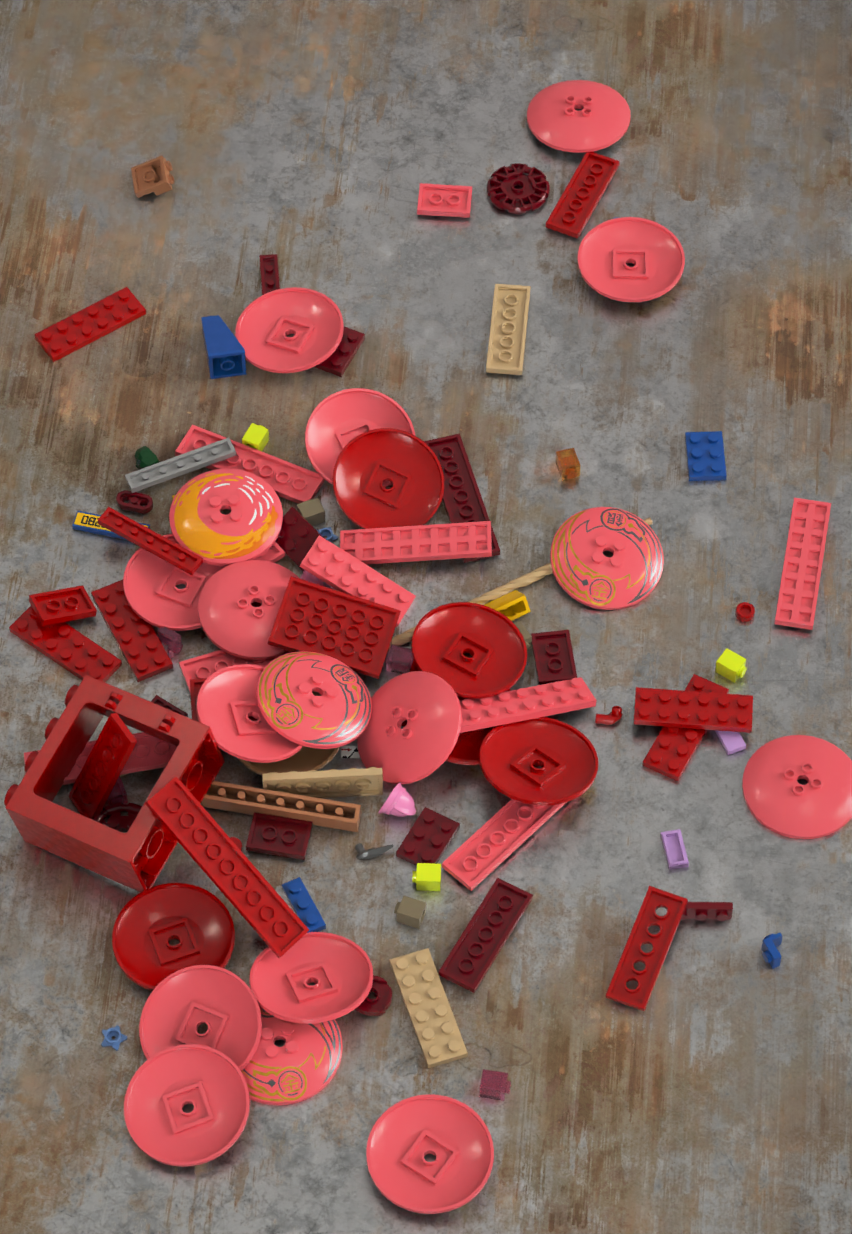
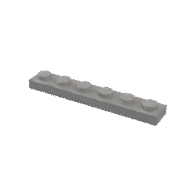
(180, 465)

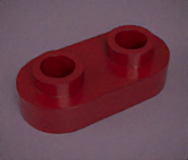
(135, 502)

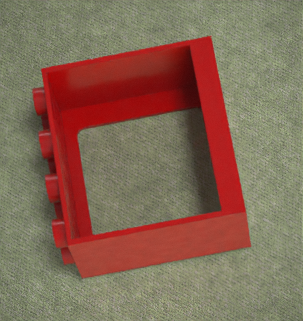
(143, 850)

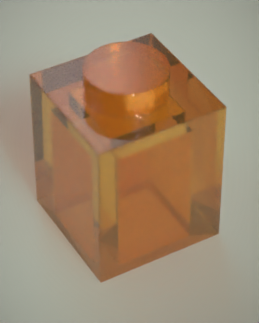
(567, 463)

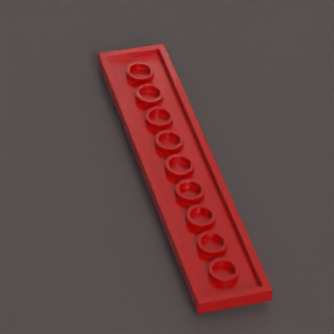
(227, 866)

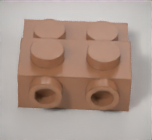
(152, 177)

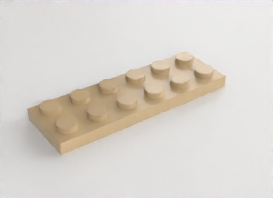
(508, 329)
(327, 783)
(428, 1008)

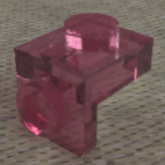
(171, 639)

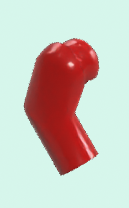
(611, 718)

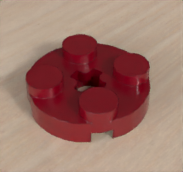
(381, 1003)

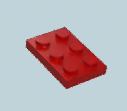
(62, 605)

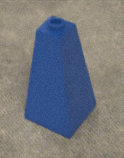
(223, 350)

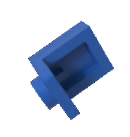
(769, 951)

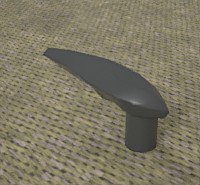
(371, 853)

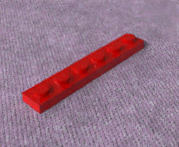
(150, 541)

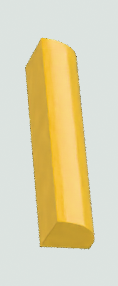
(511, 605)

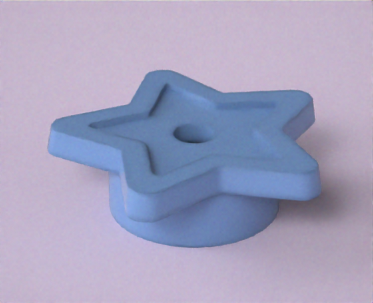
(328, 532)
(113, 1032)

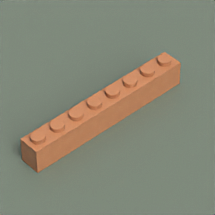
(282, 804)

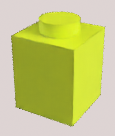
(256, 437)
(731, 665)
(427, 877)

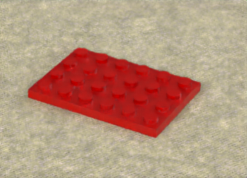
(334, 625)

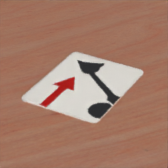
(349, 752)

